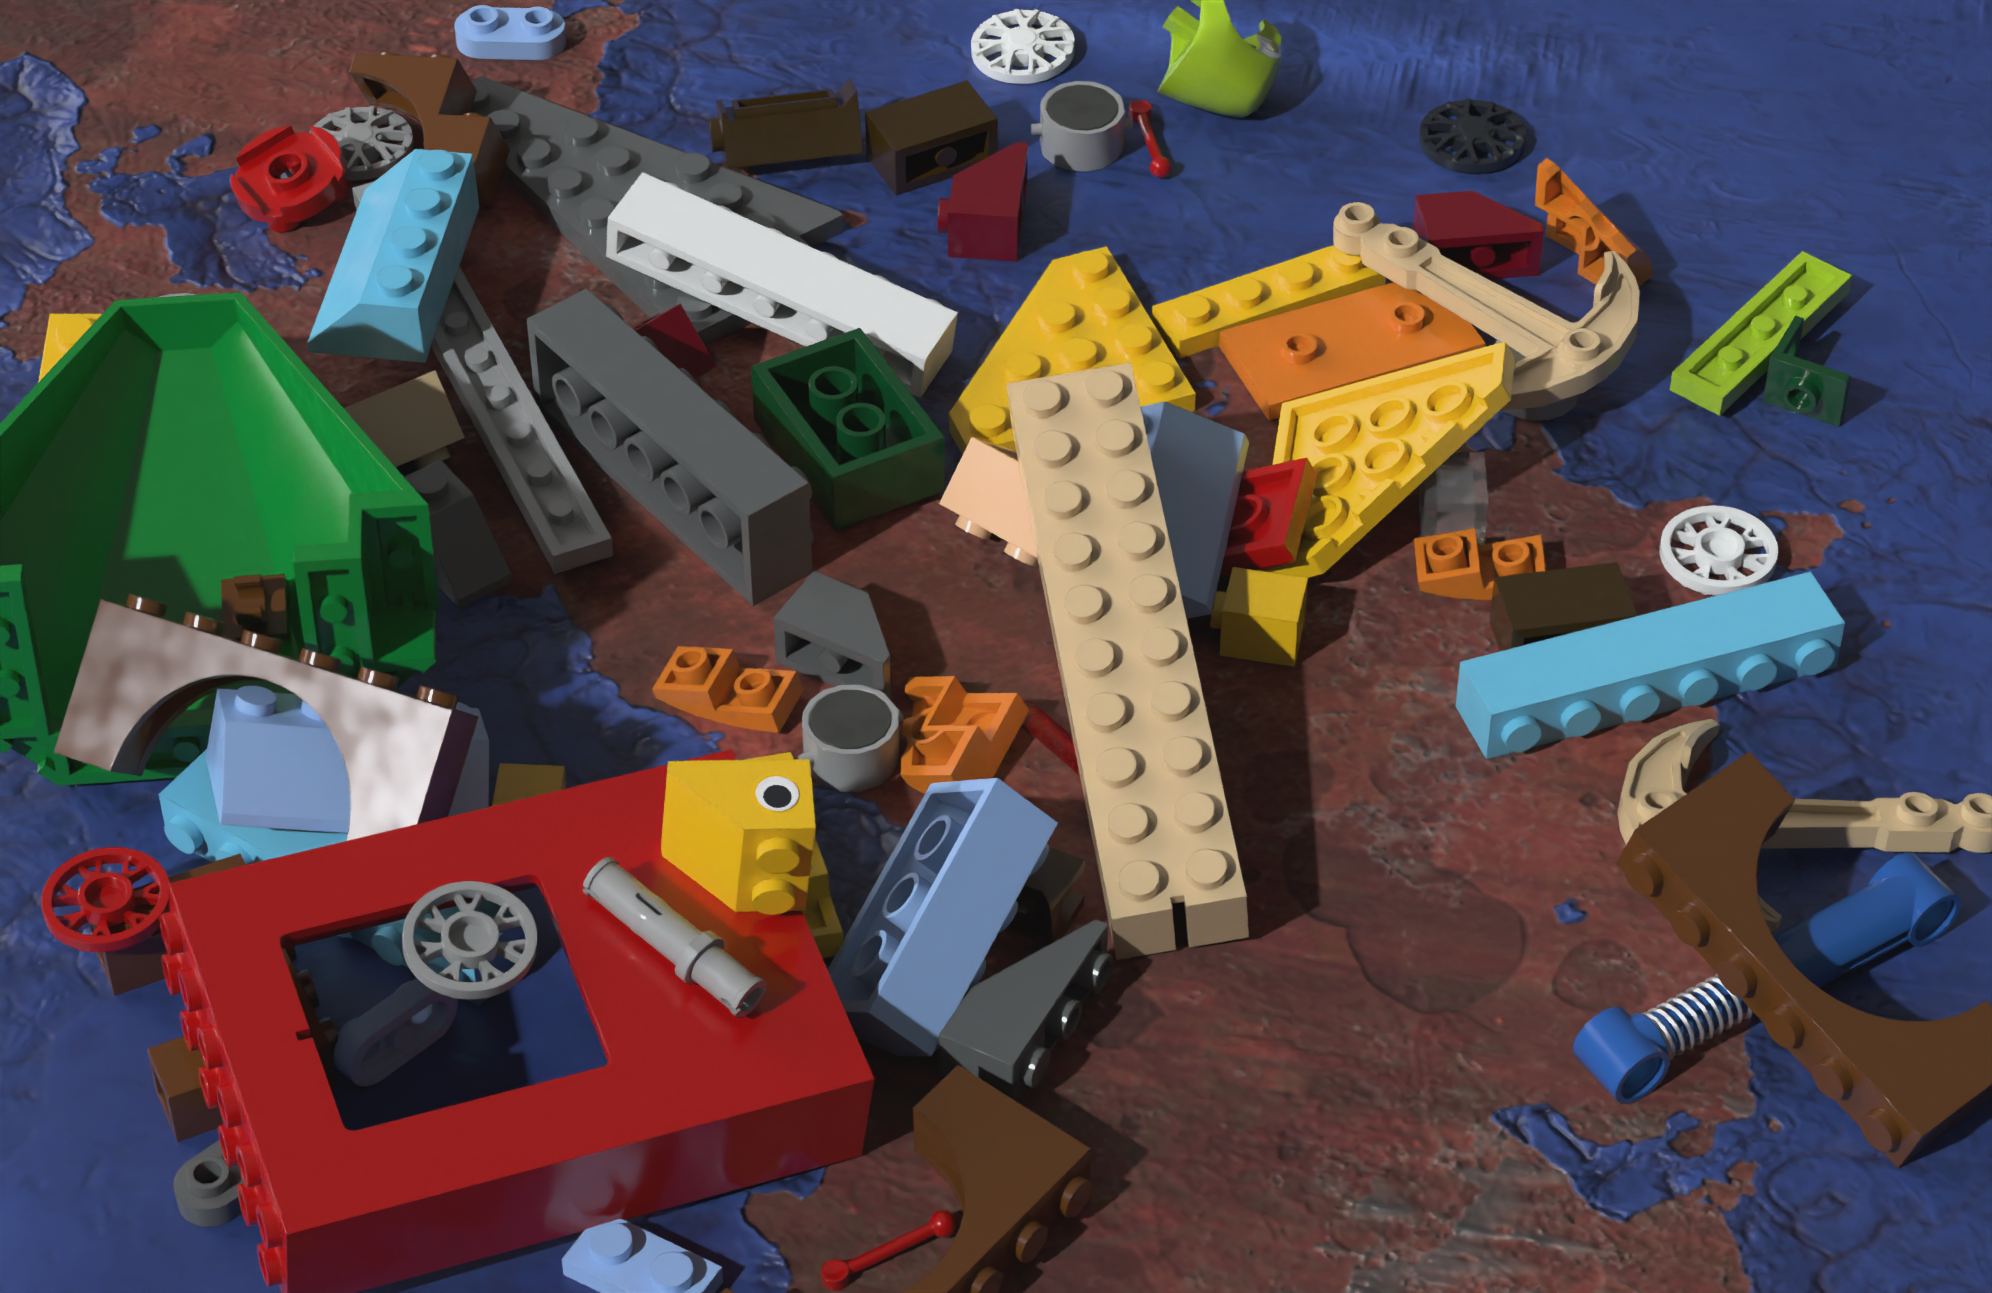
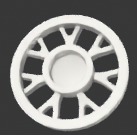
(1022, 46)
(1718, 549)

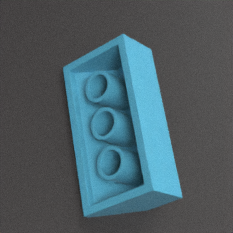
(400, 259)

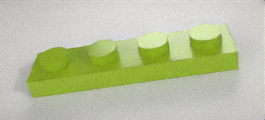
(1743, 345)

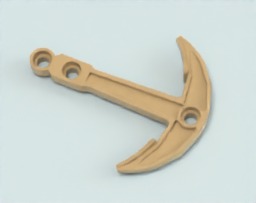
(1559, 354)
(1888, 824)

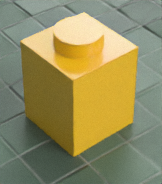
(1261, 616)

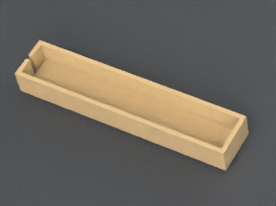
(1126, 662)

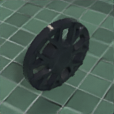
(1472, 136)

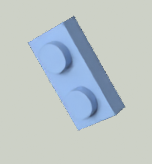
(632, 1260)

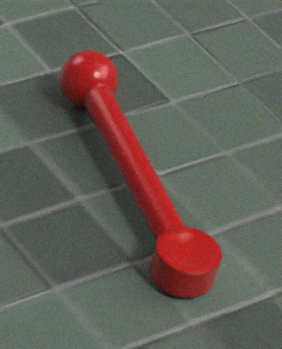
(1141, 113)
(837, 1273)

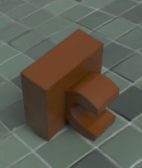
(256, 605)

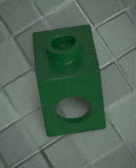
(1804, 384)

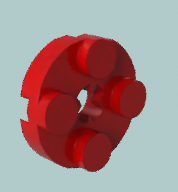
(285, 202)

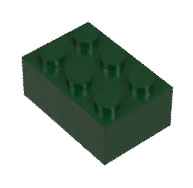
(848, 428)

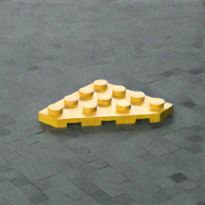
(1071, 322)
(1382, 441)

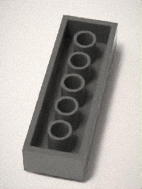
(672, 446)

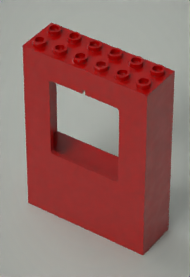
(673, 1117)

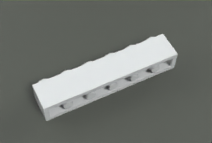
(775, 279)

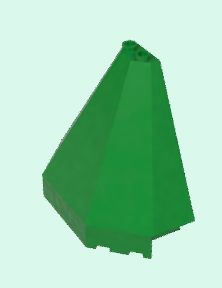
(187, 456)

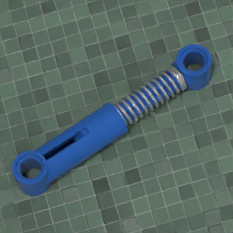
(1897, 906)

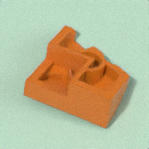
(1584, 227)

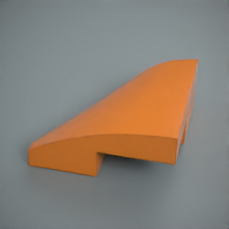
(956, 732)

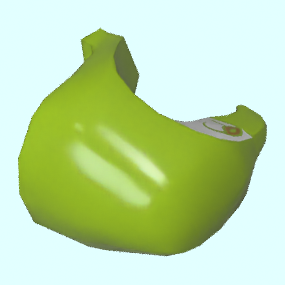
(1217, 67)

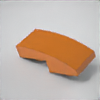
(1463, 569)
(718, 689)

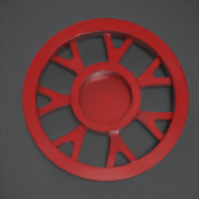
(105, 899)

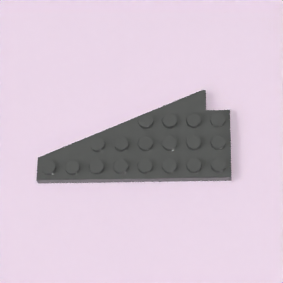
(583, 168)

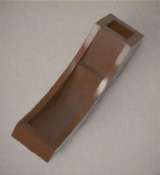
(440, 98)

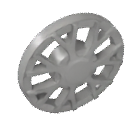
(364, 141)
(469, 940)

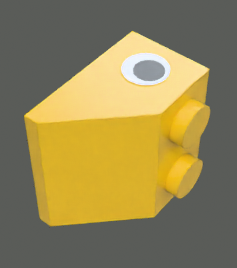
(742, 830)

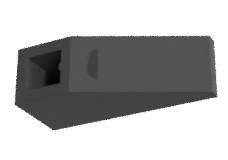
(1020, 1014)

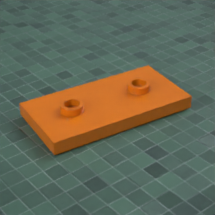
(1342, 343)

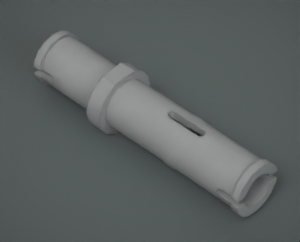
(696, 954)

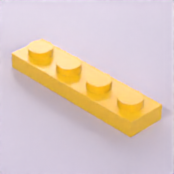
(1194, 320)

